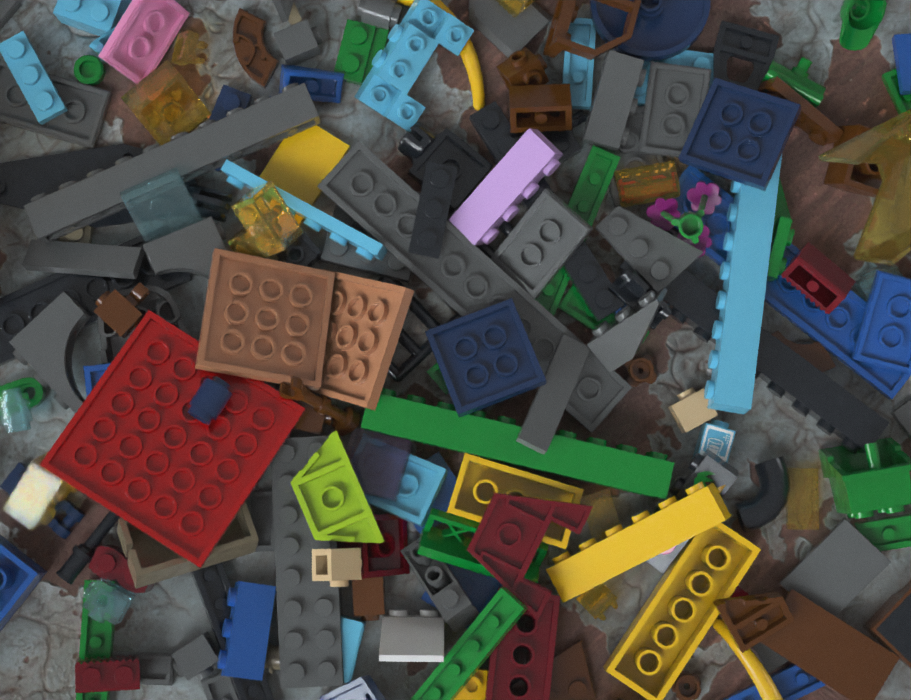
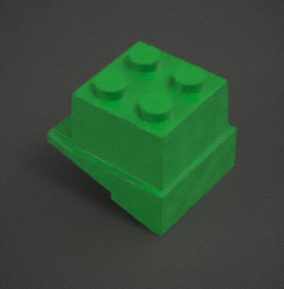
(868, 479)

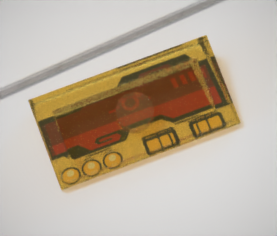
(647, 183)

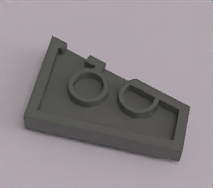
(646, 248)

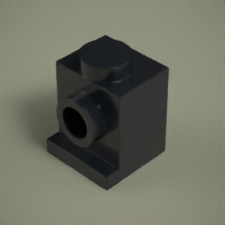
(309, 252)

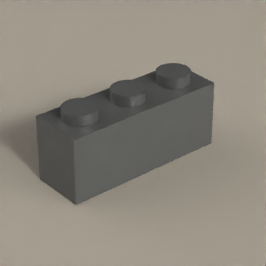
(613, 101)

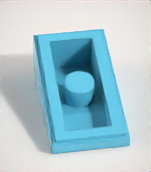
(351, 633)

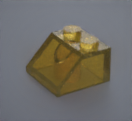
(166, 104)

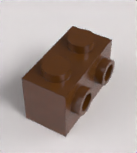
(540, 107)

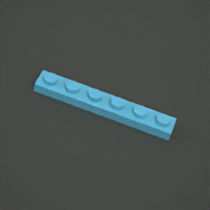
(313, 217)

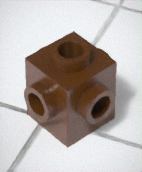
(523, 69)

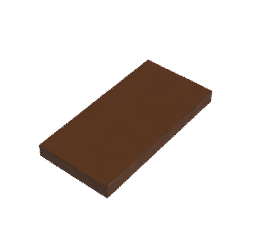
(832, 650)

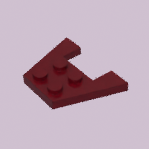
(512, 535)

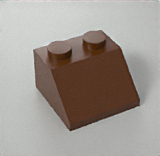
(852, 178)

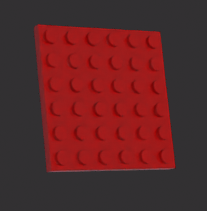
(156, 462)

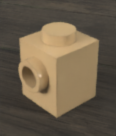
(691, 410)
(336, 565)

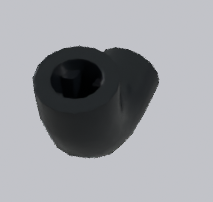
(770, 498)

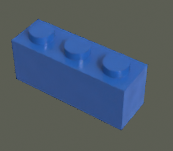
(247, 630)

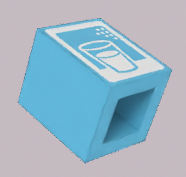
(715, 438)

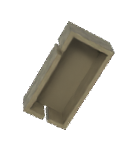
(154, 562)

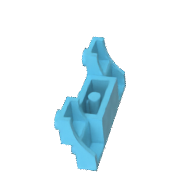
(404, 58)

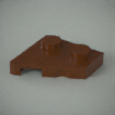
(753, 617)

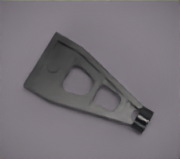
(746, 45)

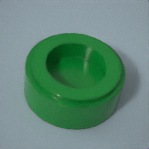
(89, 70)

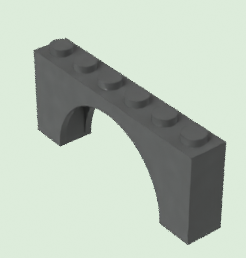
(188, 251)
(49, 346)

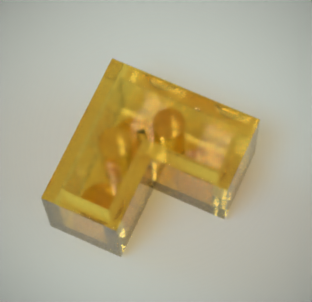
(266, 223)
(36, 496)

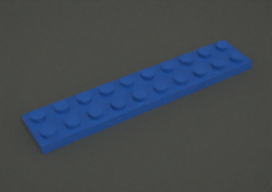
(833, 331)

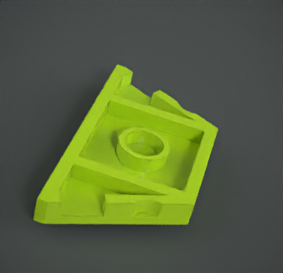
(334, 498)

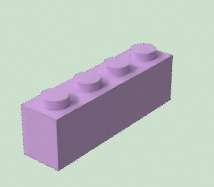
(506, 187)

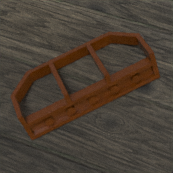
(566, 13)

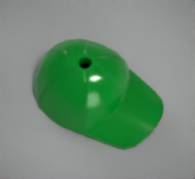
(860, 22)

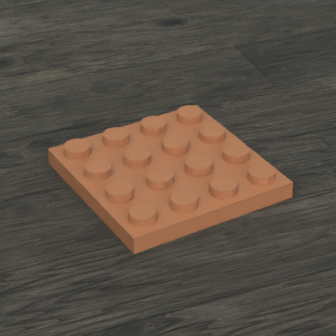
(265, 319)
(362, 338)

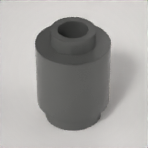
(380, 13)

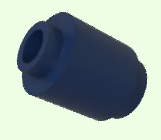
(210, 400)

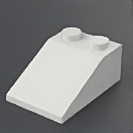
(412, 636)

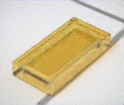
(803, 499)

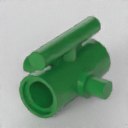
(798, 80)

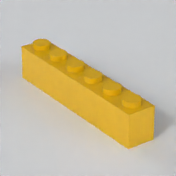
(638, 542)

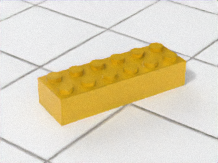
(680, 611)

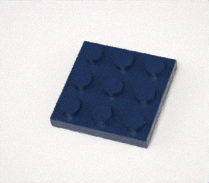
(740, 133)
(485, 357)

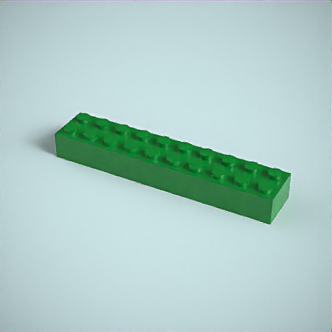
(496, 440)

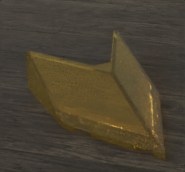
(888, 226)

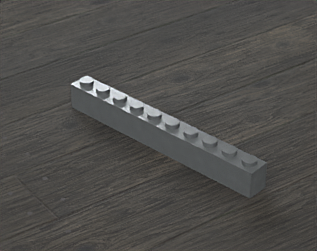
(192, 153)

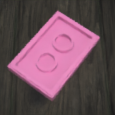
(143, 37)

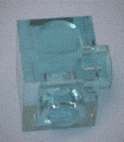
(107, 601)

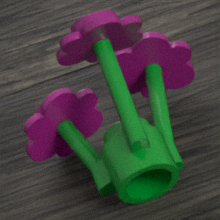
(690, 225)

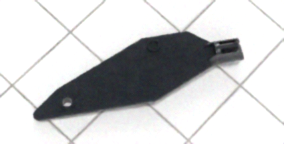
(45, 174)

